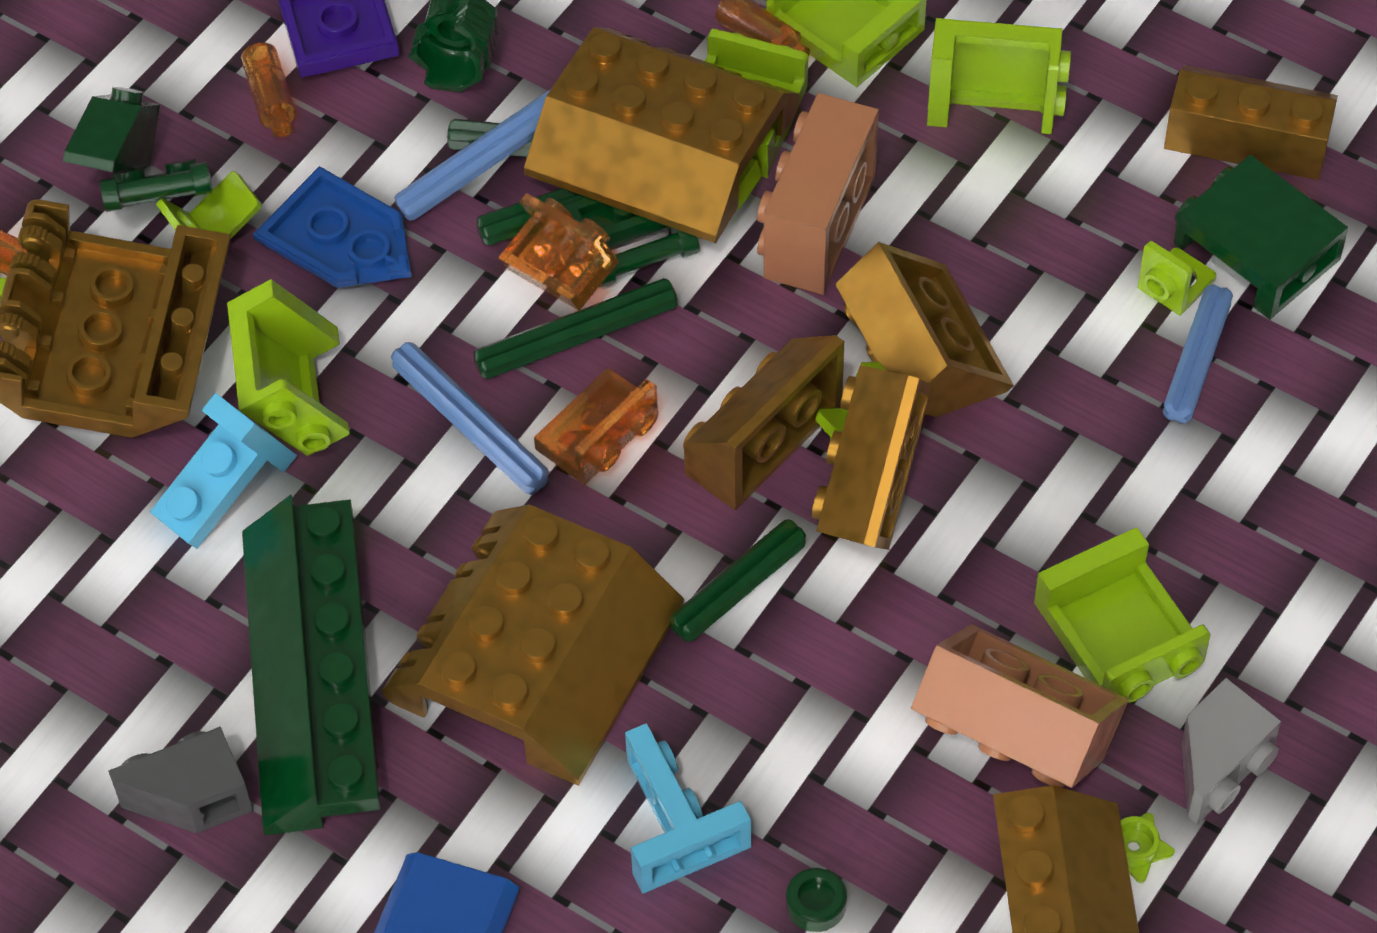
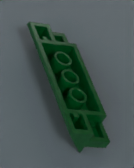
(309, 666)

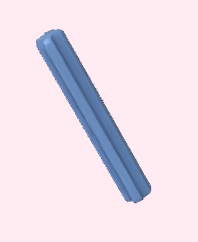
(470, 161)
(470, 418)

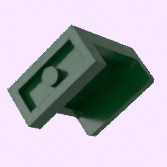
(1263, 232)

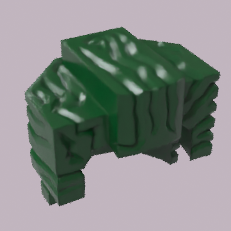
(456, 43)

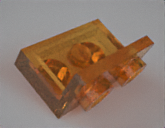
(559, 252)
(598, 425)

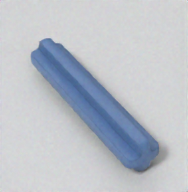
(1197, 354)

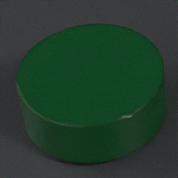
(816, 899)

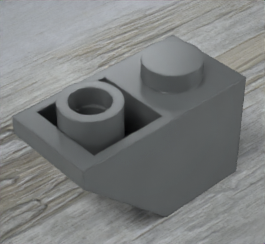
(184, 784)

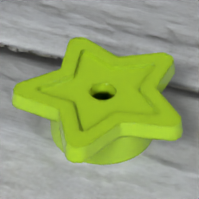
(1151, 847)

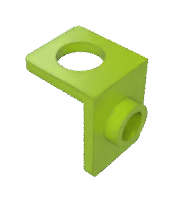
(222, 211)
(1168, 277)

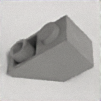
(1222, 745)

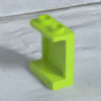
(853, 35)
(764, 62)
(997, 69)
(275, 366)
(1119, 618)

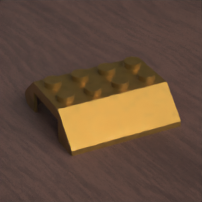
(654, 131)
(105, 325)
(540, 637)

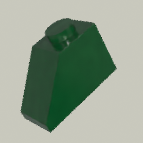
(115, 132)

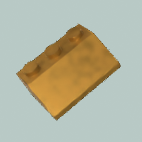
(1240, 116)
(922, 327)
(765, 418)
(871, 456)
(1064, 862)

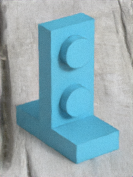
(218, 472)
(688, 836)

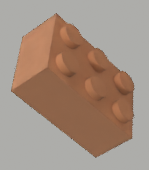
(818, 193)
(1018, 706)

